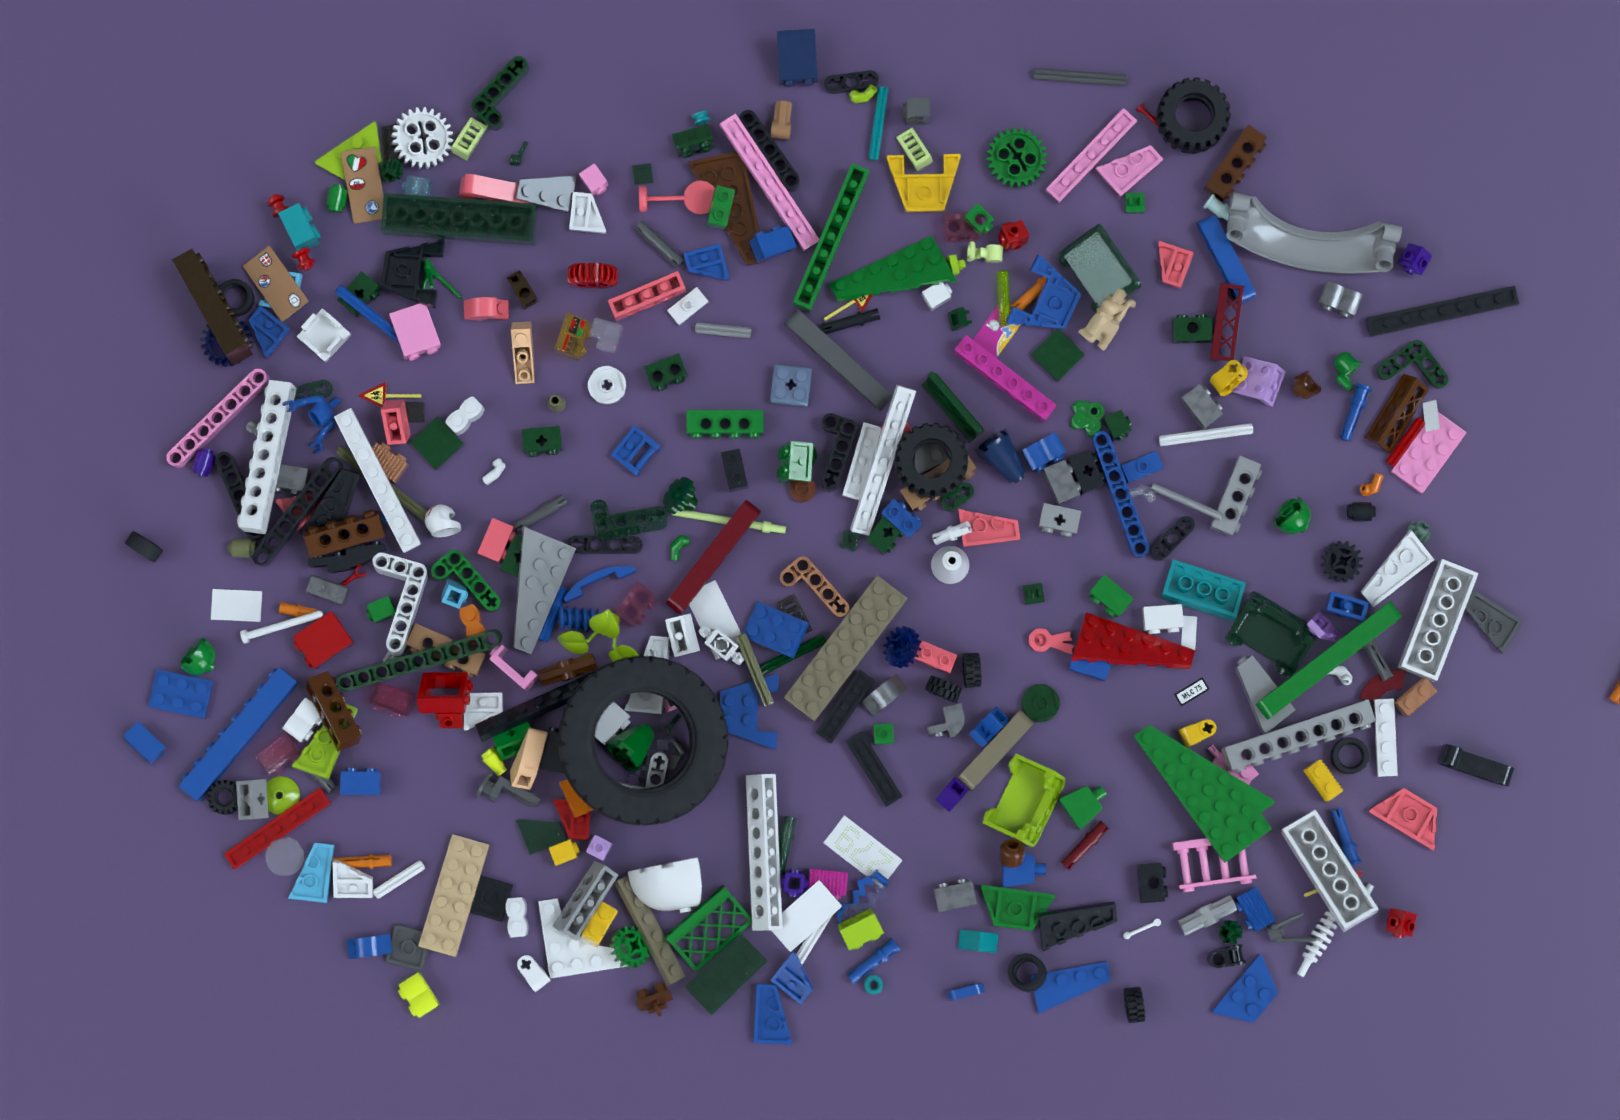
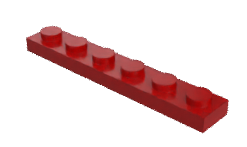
(277, 828)

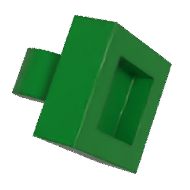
(1134, 203)

